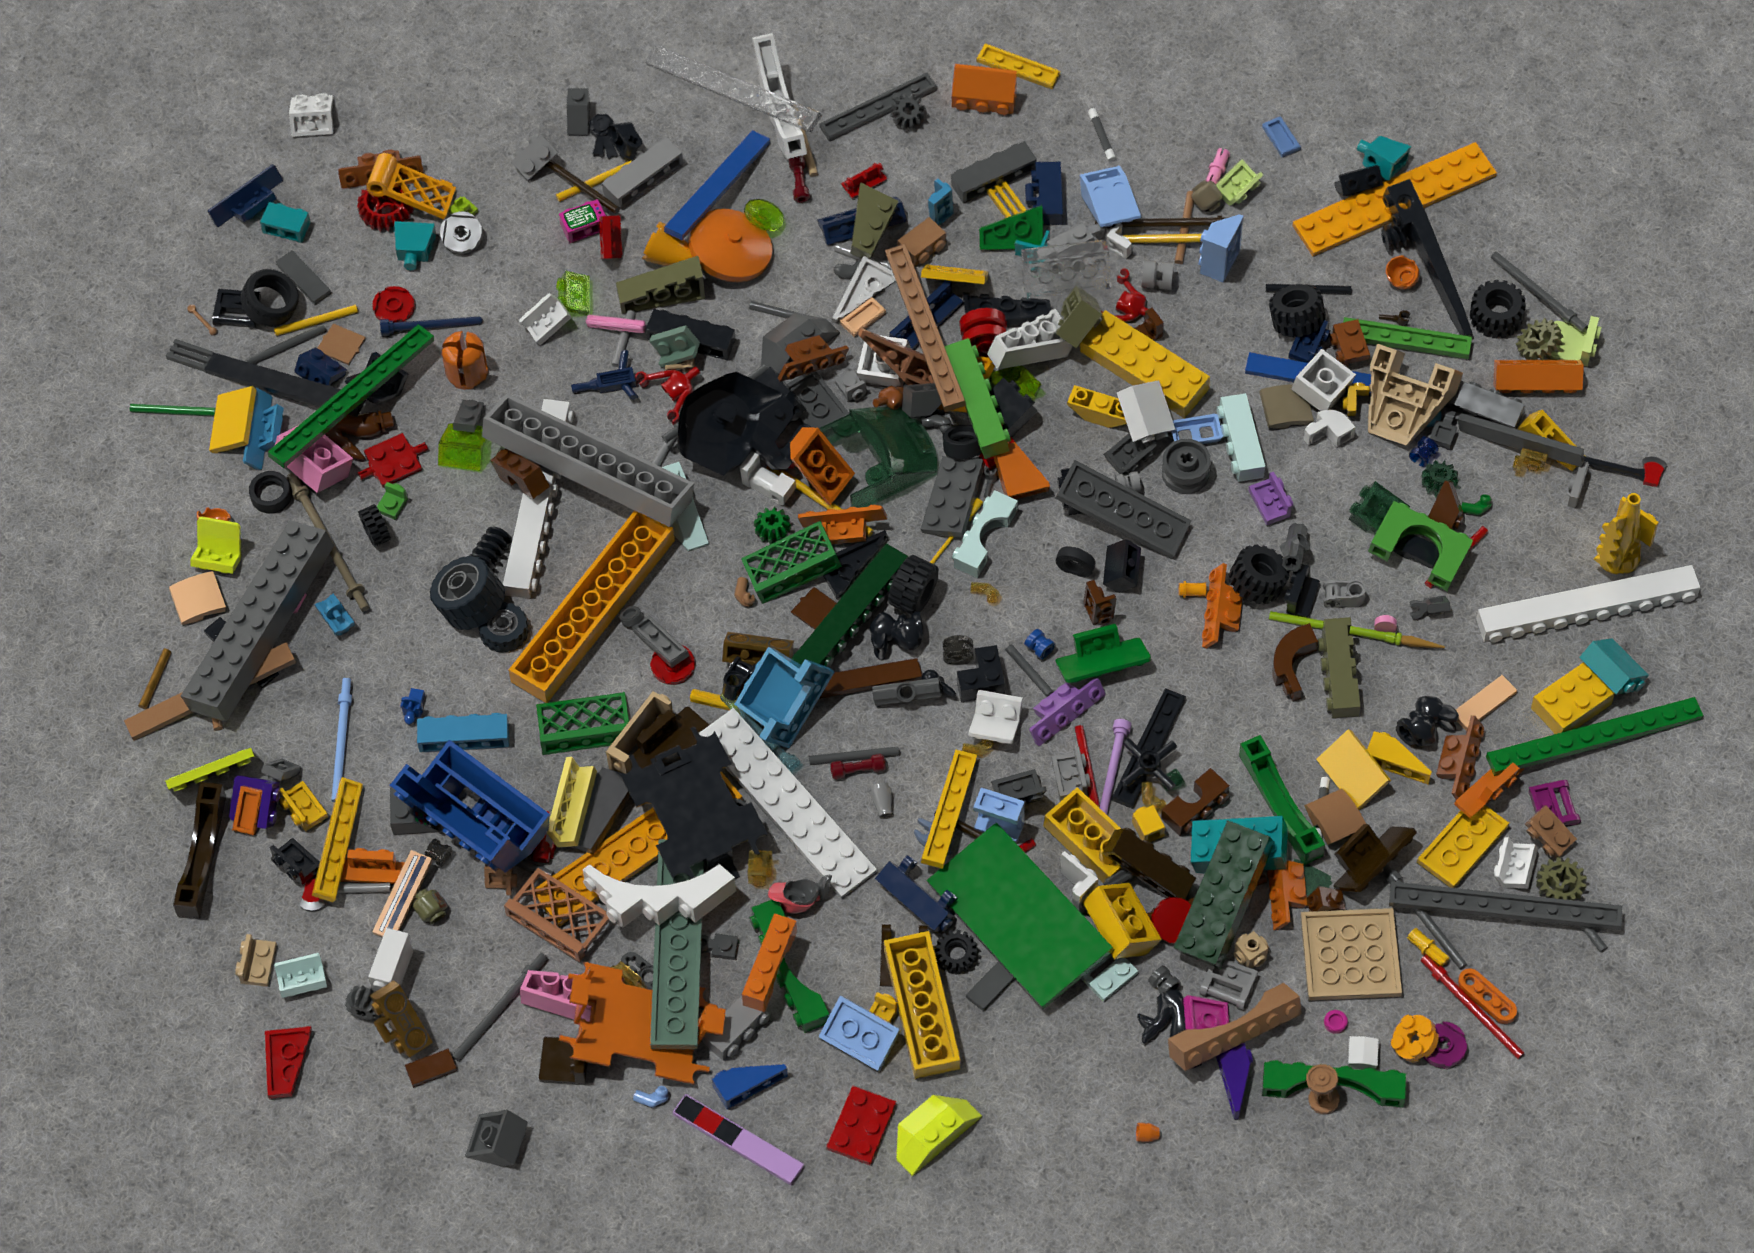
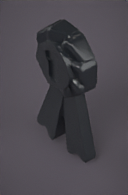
(599, 128)

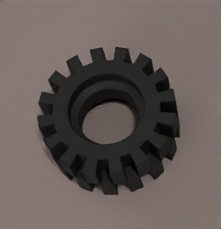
(374, 525)
(950, 940)

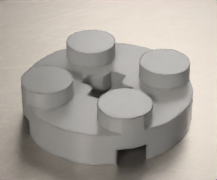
(468, 242)

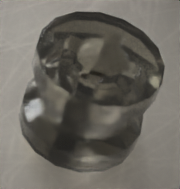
(438, 852)

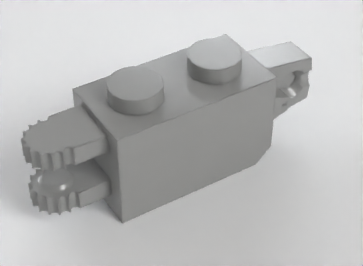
(1078, 234)

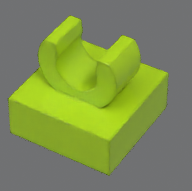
(464, 205)

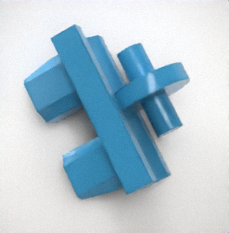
(335, 615)

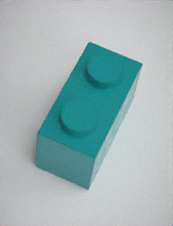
(285, 222)

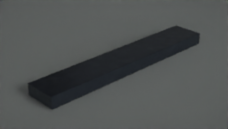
(1152, 739)

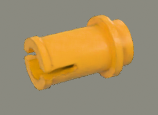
(1192, 589)

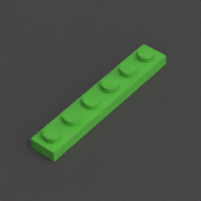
(1415, 339)

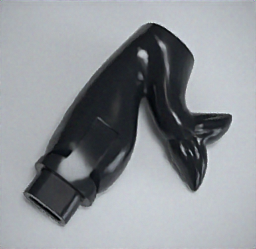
(1168, 1005)

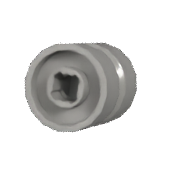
(1149, 275)

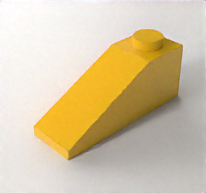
(1542, 425)
(1397, 758)

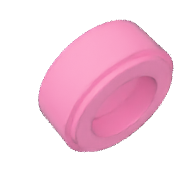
(1385, 623)

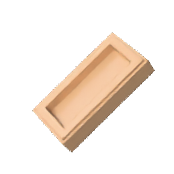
(863, 316)

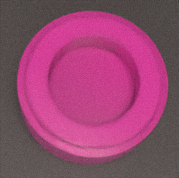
(1335, 1021)

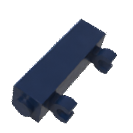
(915, 897)

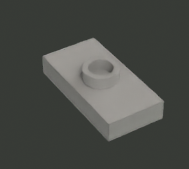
(1576, 484)

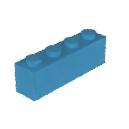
(465, 731)

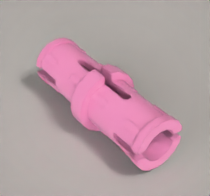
(1217, 167)

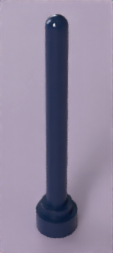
(388, 327)

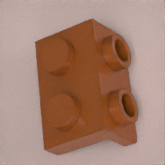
(1349, 342)

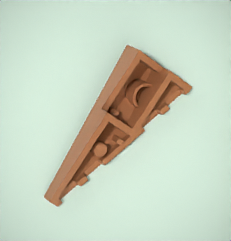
(902, 360)

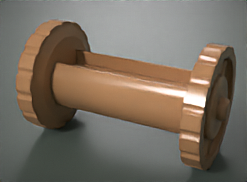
(1322, 1083)

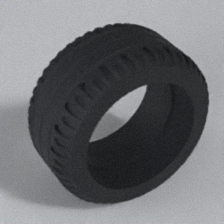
(262, 314)

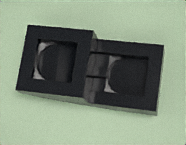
(1418, 549)

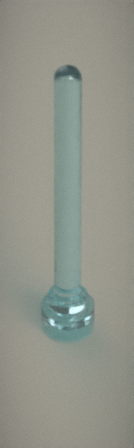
(787, 759)

